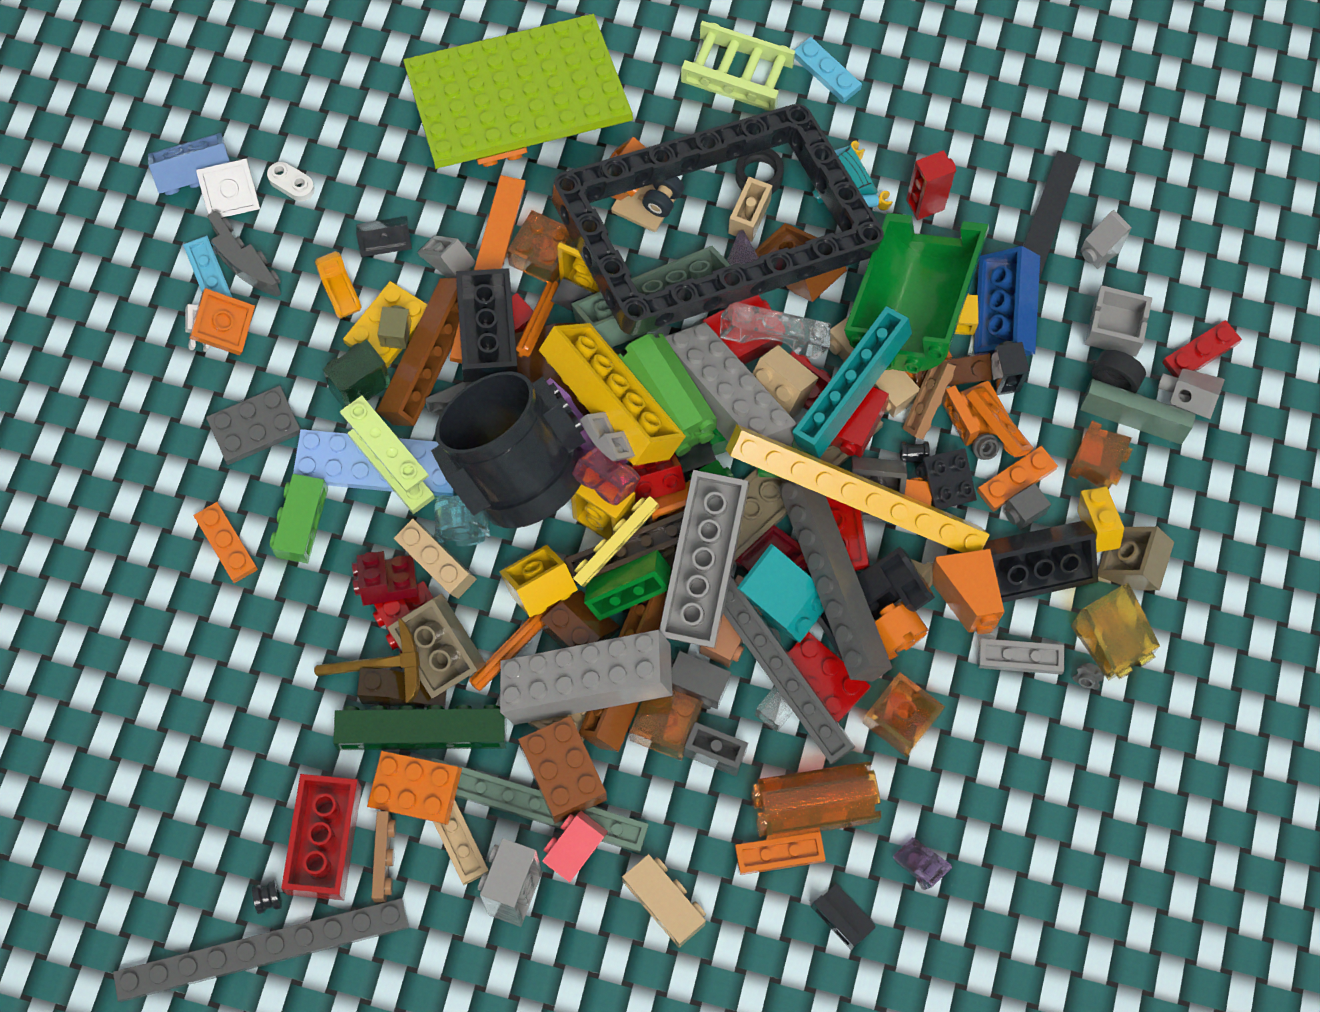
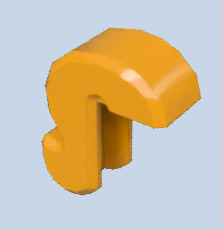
(337, 284)

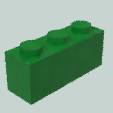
(628, 585)

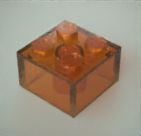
(536, 247)
(903, 714)
(666, 723)

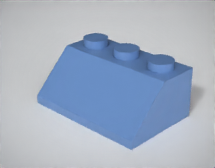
(178, 164)

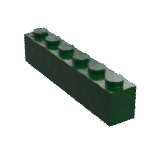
(419, 728)

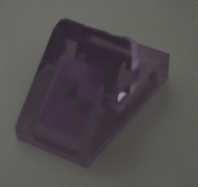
(922, 863)

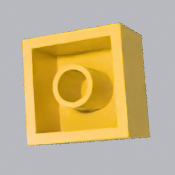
(538, 581)

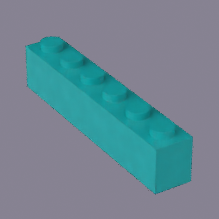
(852, 382)

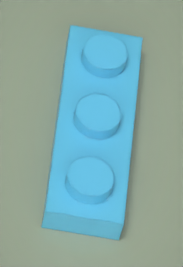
(827, 70)

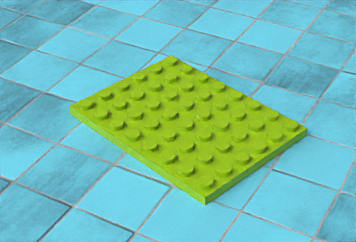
(516, 90)

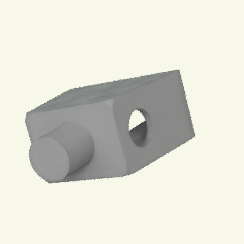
(1193, 391)

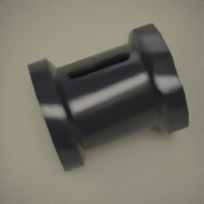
(914, 452)

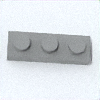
(1021, 656)

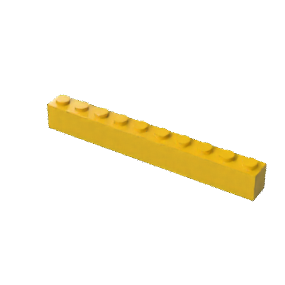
(855, 490)

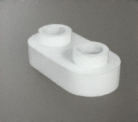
(289, 180)

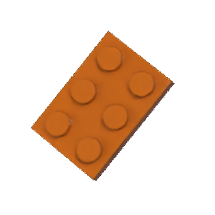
(414, 787)

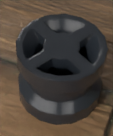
(266, 897)

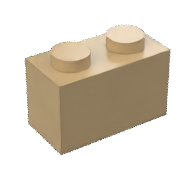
(750, 208)

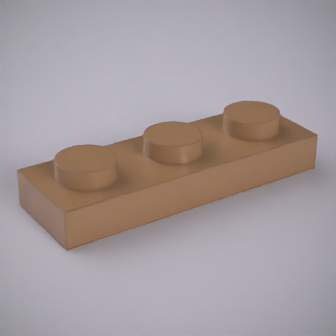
(928, 399)
(383, 857)

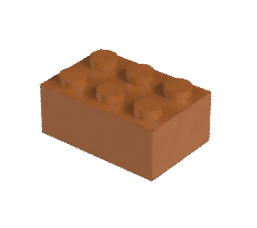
(562, 769)

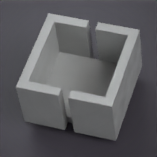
(1116, 320)

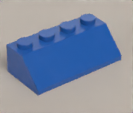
(1007, 299)

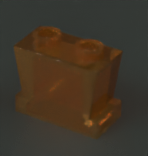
(1101, 456)

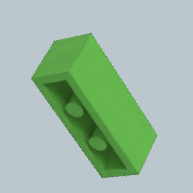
(299, 518)

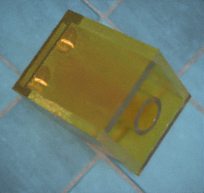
(1116, 633)

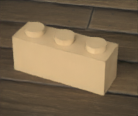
(435, 558)
(664, 900)

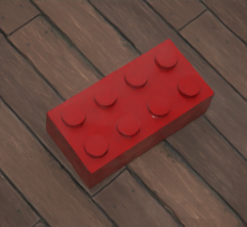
(321, 837)

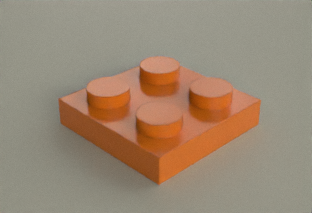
(222, 321)

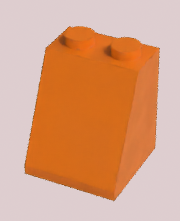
(970, 589)

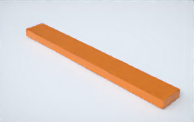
(496, 235)

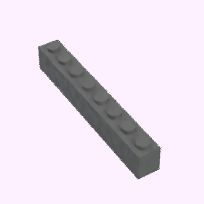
(836, 582)

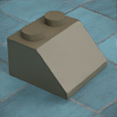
(1139, 560)

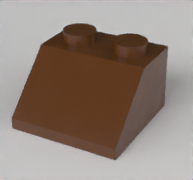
(574, 623)

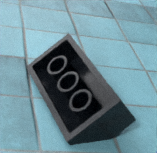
(1044, 560)

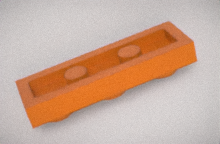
(999, 422)
(1017, 478)
(225, 542)
(780, 853)

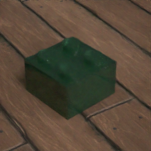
(357, 374)

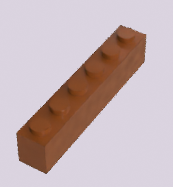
(423, 357)
(609, 725)

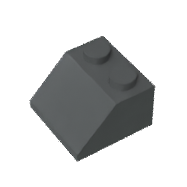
(882, 471)

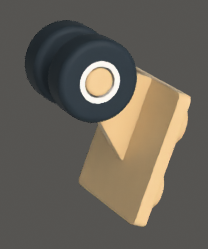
(650, 203)

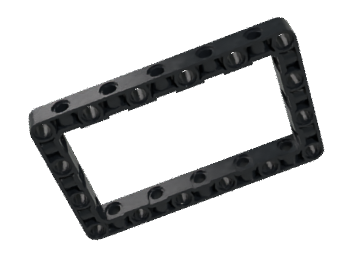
(790, 124)

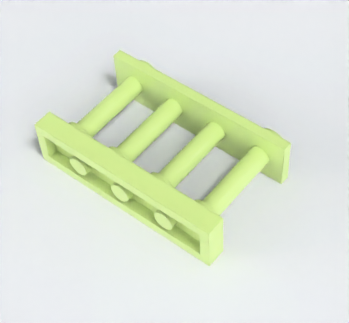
(730, 86)
(387, 454)

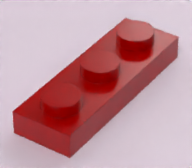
(1202, 349)

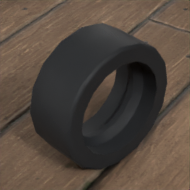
(767, 156)
(1119, 370)

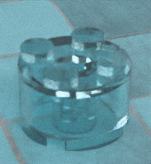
(457, 523)

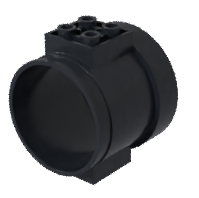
(510, 448)

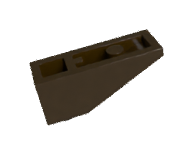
(388, 689)

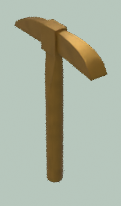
(408, 660)

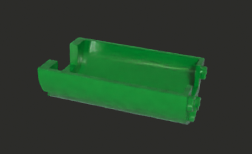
(922, 280)

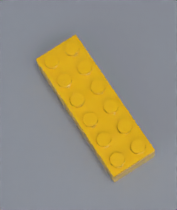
(609, 386)

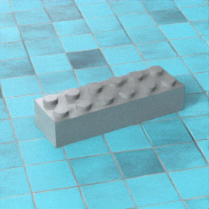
(729, 386)
(704, 559)
(586, 677)

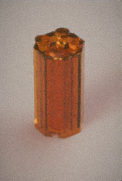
(816, 800)

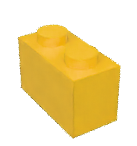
(1101, 515)

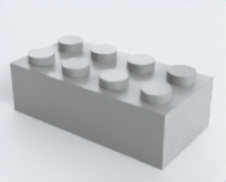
(510, 882)

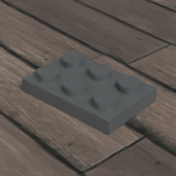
(253, 425)

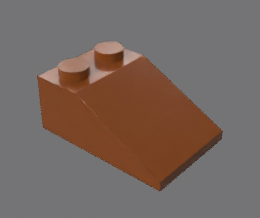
(791, 237)

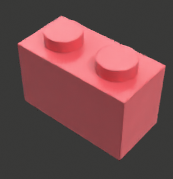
(574, 846)

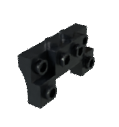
(885, 584)

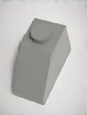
(1105, 240)
(446, 255)

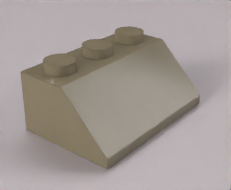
(442, 644)

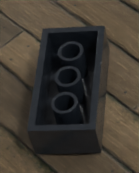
(486, 323)

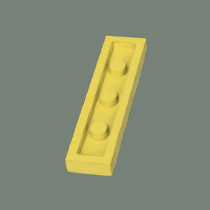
(623, 532)

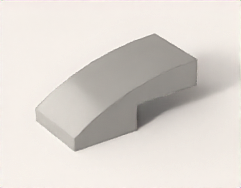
(610, 443)

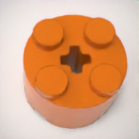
(899, 628)

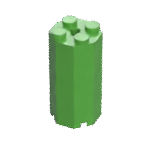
(672, 388)

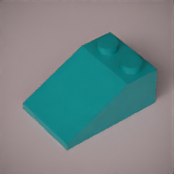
(783, 594)

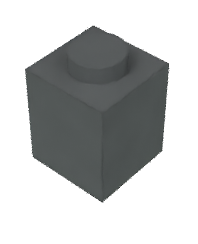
(1027, 507)

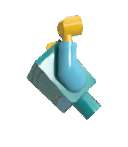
(851, 159)

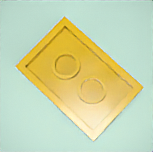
(368, 324)

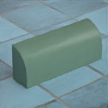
(1137, 411)

